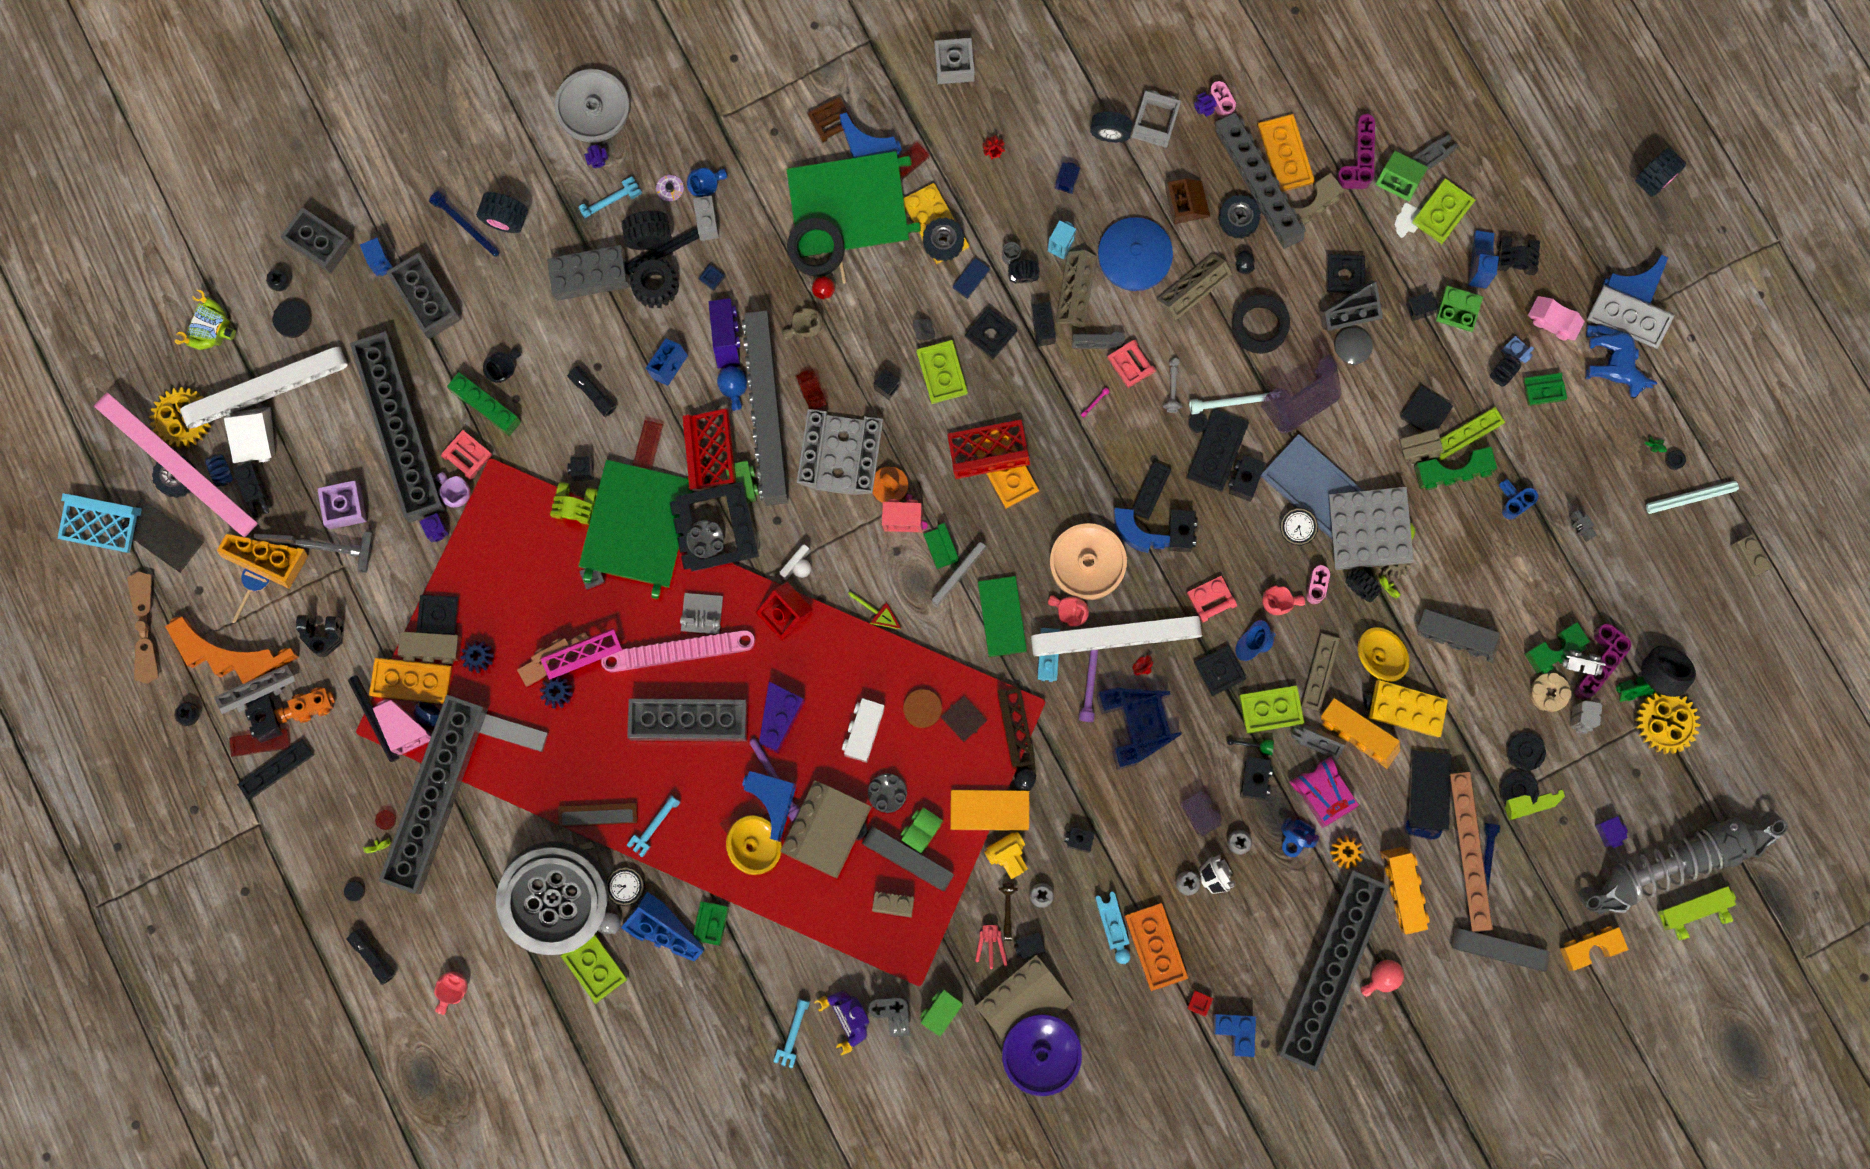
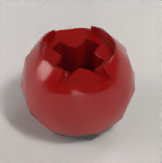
(823, 287)

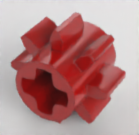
(993, 147)

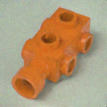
(309, 706)

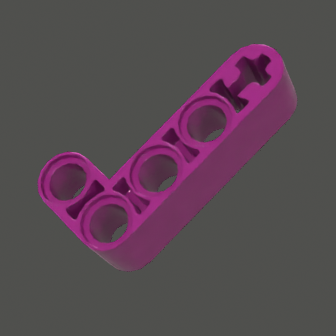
(1361, 151)
(1611, 651)

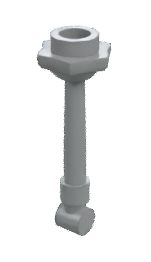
(1172, 405)

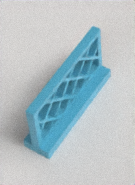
(98, 506)

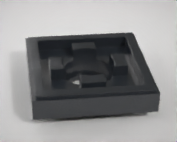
(1352, 263)
(990, 320)

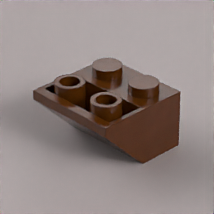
(1187, 200)

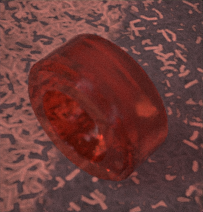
(385, 820)

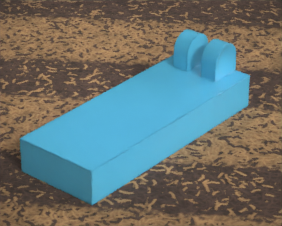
(1048, 664)

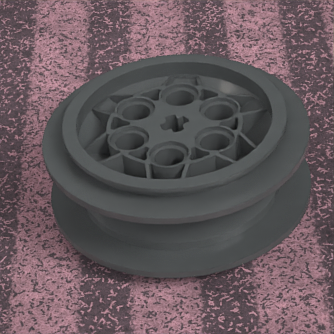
(566, 930)

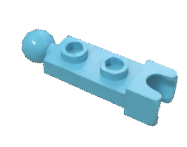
(1114, 927)

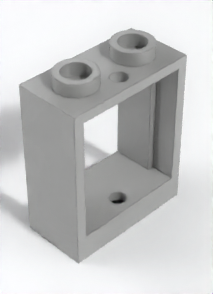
(1150, 135)

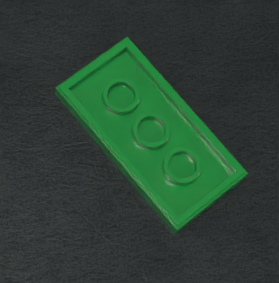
(1002, 616)

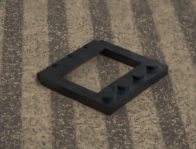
(740, 520)

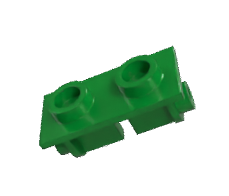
(1630, 691)

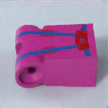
(1325, 793)

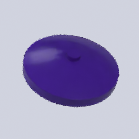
(1041, 1055)

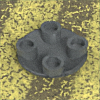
(1353, 346)
(705, 539)
(887, 793)

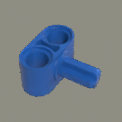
(1516, 499)

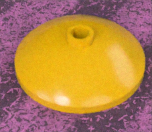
(1383, 654)
(756, 834)

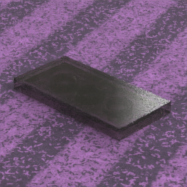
(164, 537)

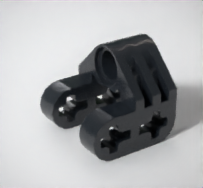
(1518, 257)
(334, 628)

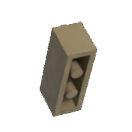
(429, 647)

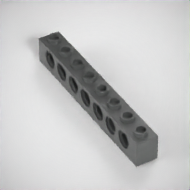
(1286, 235)

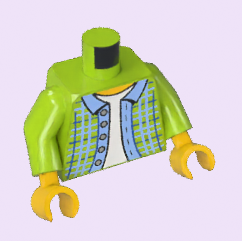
(207, 326)

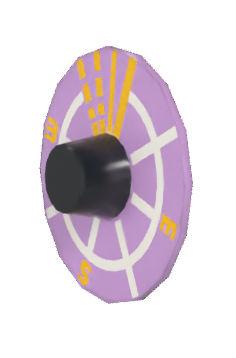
(669, 188)

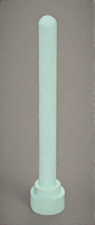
(1197, 406)

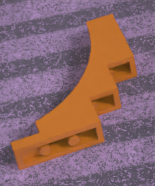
(247, 665)

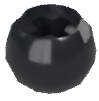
(1245, 262)
(272, 282)
(193, 714)
(1025, 779)

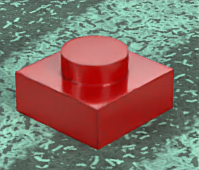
(1199, 1003)

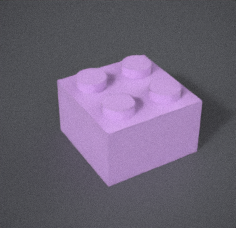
(342, 505)

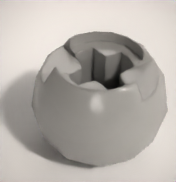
(1242, 835)
(1185, 890)
(1040, 902)
(610, 924)

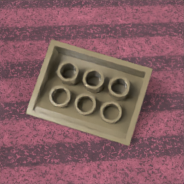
(825, 829)
(1024, 994)

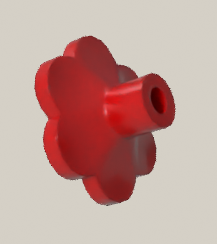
(1143, 665)

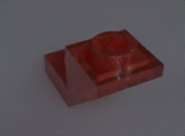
(811, 389)

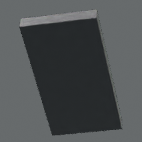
(1217, 450)
(1430, 790)

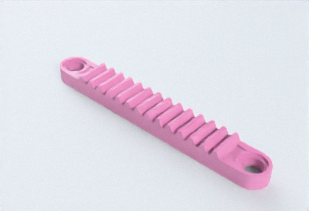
(679, 651)

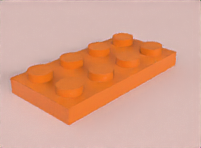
(1156, 947)

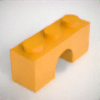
(1577, 953)

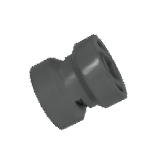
(1011, 249)

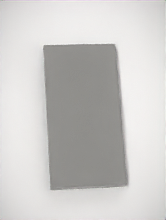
(1631, 315)

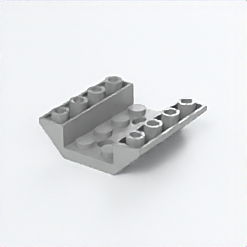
(824, 453)

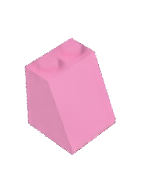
(400, 728)

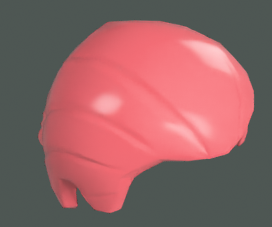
(1280, 600)
(1070, 610)
(1385, 977)
(449, 990)

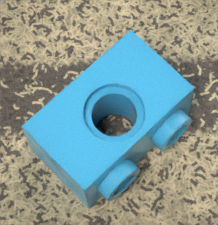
(1062, 239)

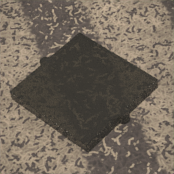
(963, 718)

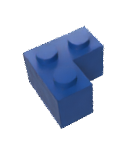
(1242, 1031)

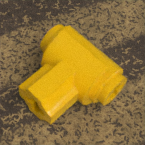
(1007, 853)

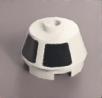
(1216, 875)

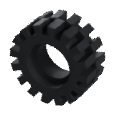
(1363, 585)

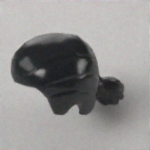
(500, 366)

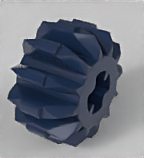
(218, 470)
(472, 652)
(552, 686)

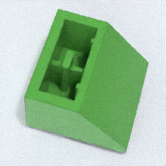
(1402, 176)
(1458, 308)
(941, 1013)

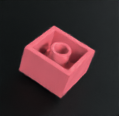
(902, 516)

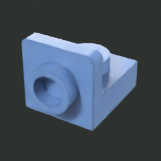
(1518, 349)

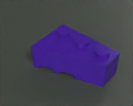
(724, 332)
(779, 716)

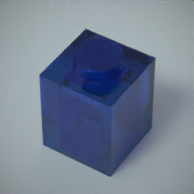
(1067, 177)

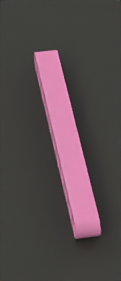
(175, 464)

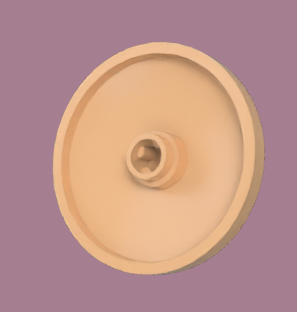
(1088, 561)

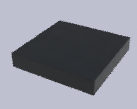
(1426, 410)
(437, 614)
(1220, 670)

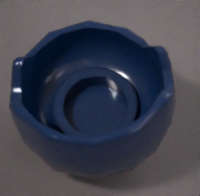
(426, 714)

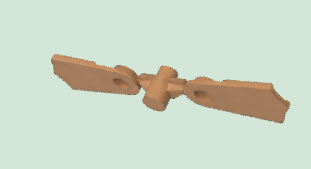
(145, 661)

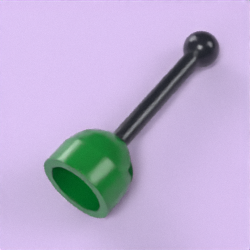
(1266, 746)

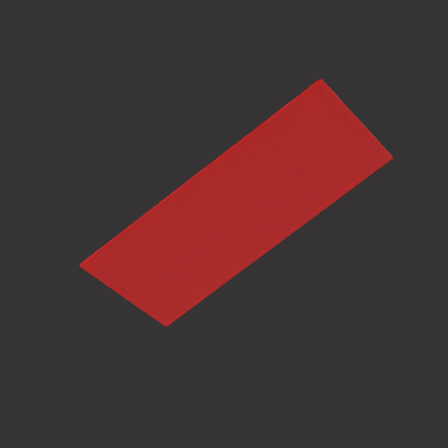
(526, 590)

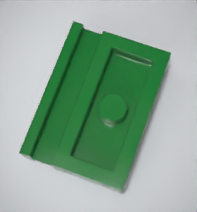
(1545, 389)
(710, 923)

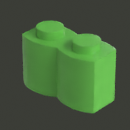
(922, 830)

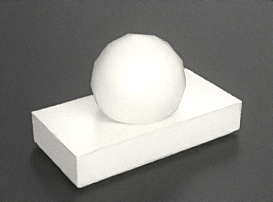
(797, 564)

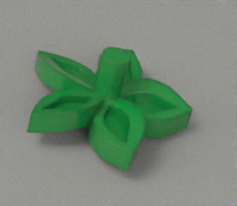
(1657, 445)

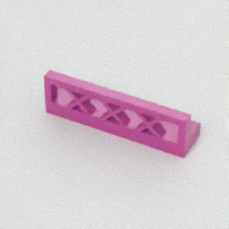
(582, 658)

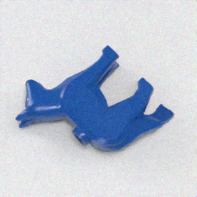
(1621, 362)

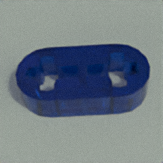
(1421, 833)

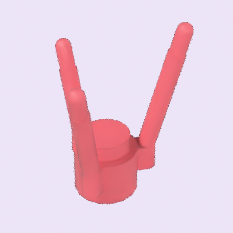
(990, 933)

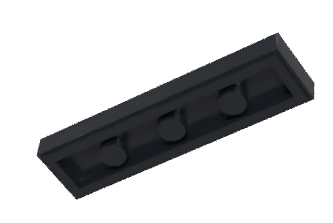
(275, 769)

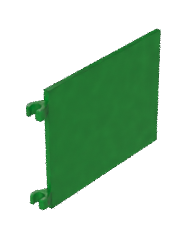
(854, 195)
(634, 525)

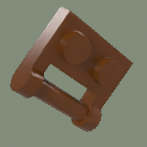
(826, 115)

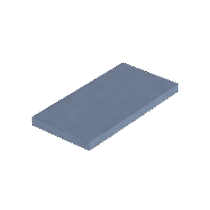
(1307, 480)

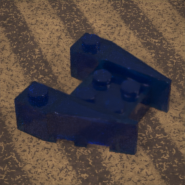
(1144, 723)

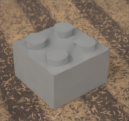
(954, 61)

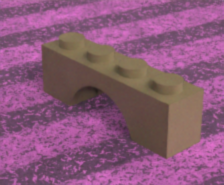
(1325, 192)

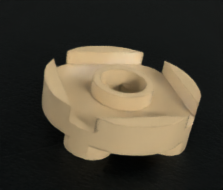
(1548, 703)

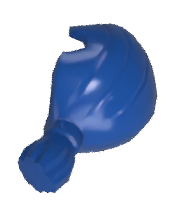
(703, 181)
(732, 384)

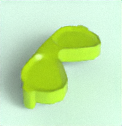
(1388, 587)
(377, 847)

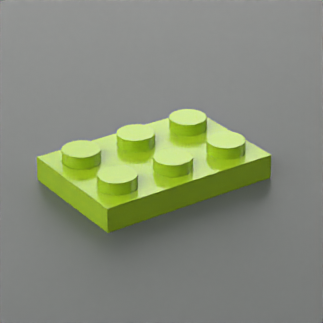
(1443, 211)
(941, 372)
(1271, 709)
(595, 969)

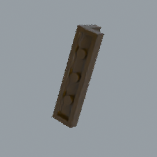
(1008, 727)

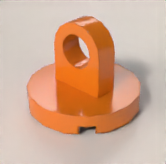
(890, 484)

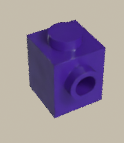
(434, 528)
(1612, 832)

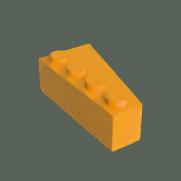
(269, 560)
(1361, 733)
(1406, 889)

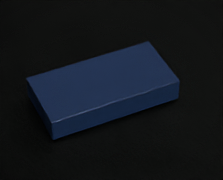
(971, 278)

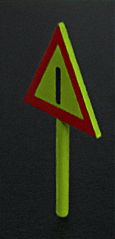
(883, 617)

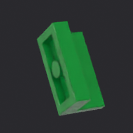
(941, 546)

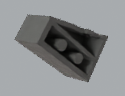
(1354, 308)

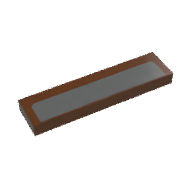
(597, 814)

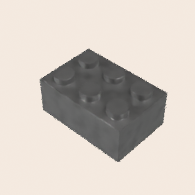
(316, 240)

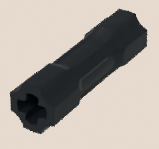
(583, 382)
(379, 967)

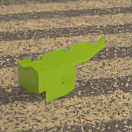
(1516, 808)

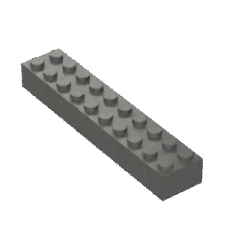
(766, 409)
(397, 427)
(433, 795)
(1333, 971)

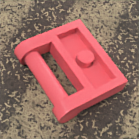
(1126, 366)
(471, 450)
(1208, 593)

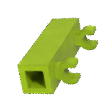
(1697, 908)

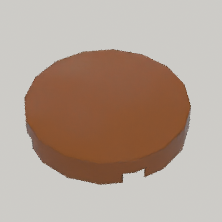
(922, 708)

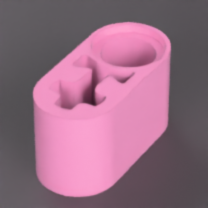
(1226, 99)
(1321, 587)

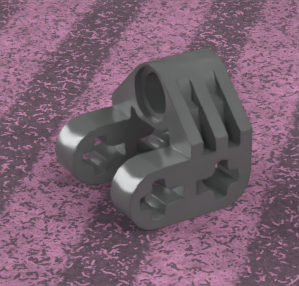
(898, 1022)

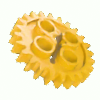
(165, 426)
(1663, 739)

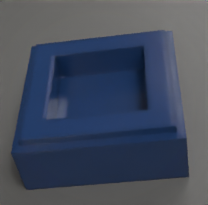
(711, 277)

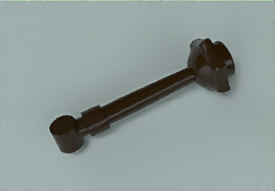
(1008, 889)

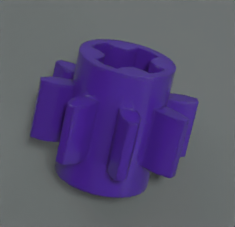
(1205, 104)
(596, 156)

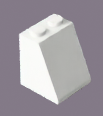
(250, 435)

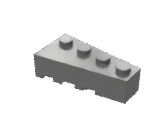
(1460, 634)

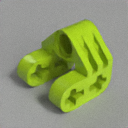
(572, 507)

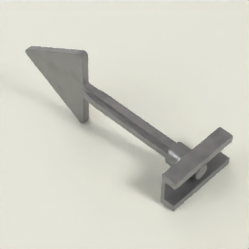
(361, 551)

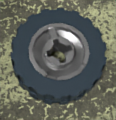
(1239, 227)
(940, 249)

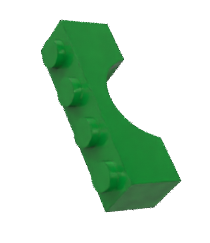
(484, 404)
(1432, 473)

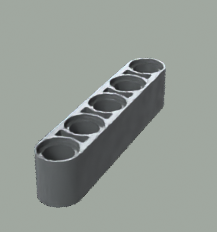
(908, 859)
(1500, 950)

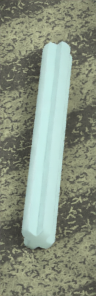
(1691, 497)

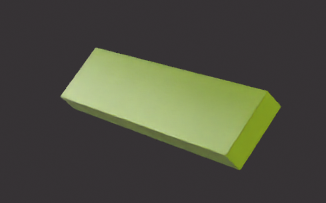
(1470, 432)

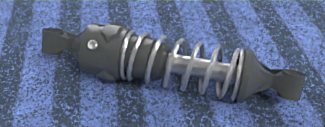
(1715, 846)

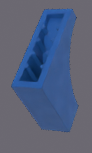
(865, 145)
(1483, 262)
(1641, 285)
(776, 797)

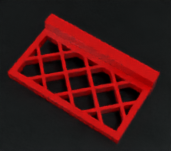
(695, 455)
(995, 462)

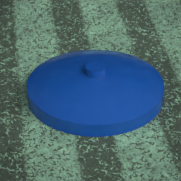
(1135, 254)

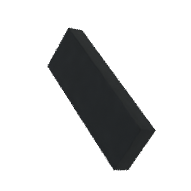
(1151, 490)

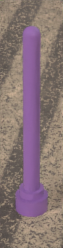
(1087, 712)
(794, 809)

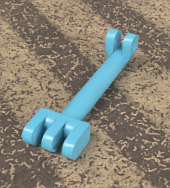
(627, 190)
(641, 841)
(802, 1005)

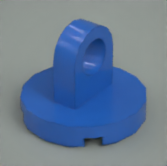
(1300, 834)

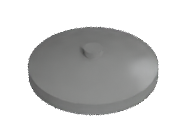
(592, 105)

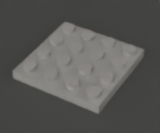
(1371, 528)

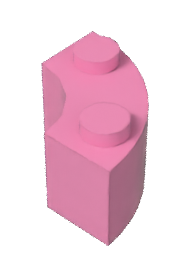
(1555, 318)

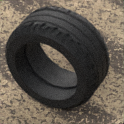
(1662, 681)

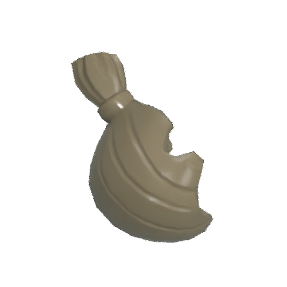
(804, 323)

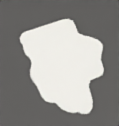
(1404, 220)

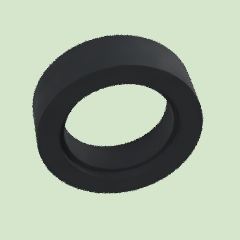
(795, 237)
(1267, 302)

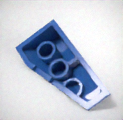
(656, 923)

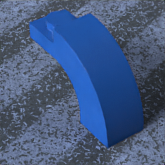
(1135, 537)

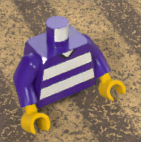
(850, 1017)

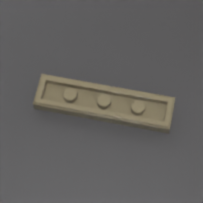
(1320, 672)

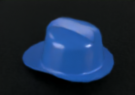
(1254, 641)

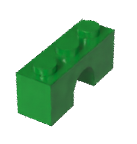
(1543, 657)

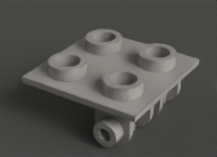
(701, 613)

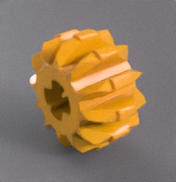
(1343, 859)

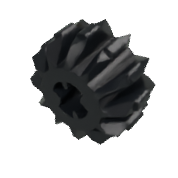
(1023, 271)
(1505, 370)

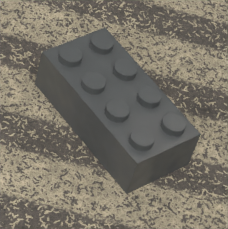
(588, 273)

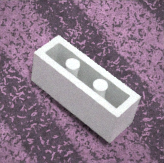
(863, 730)

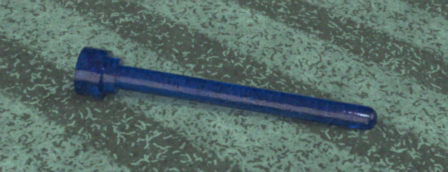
(438, 200)
(1491, 832)

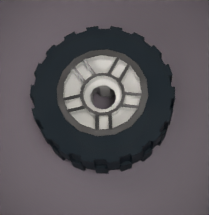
(1111, 127)
(167, 484)

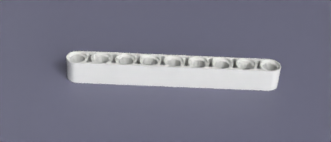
(263, 387)
(1116, 636)

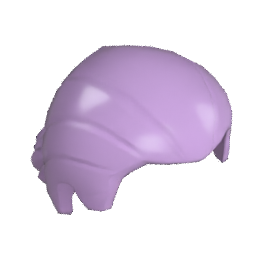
(453, 491)

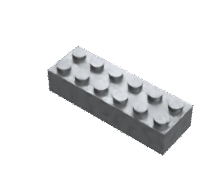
(687, 720)

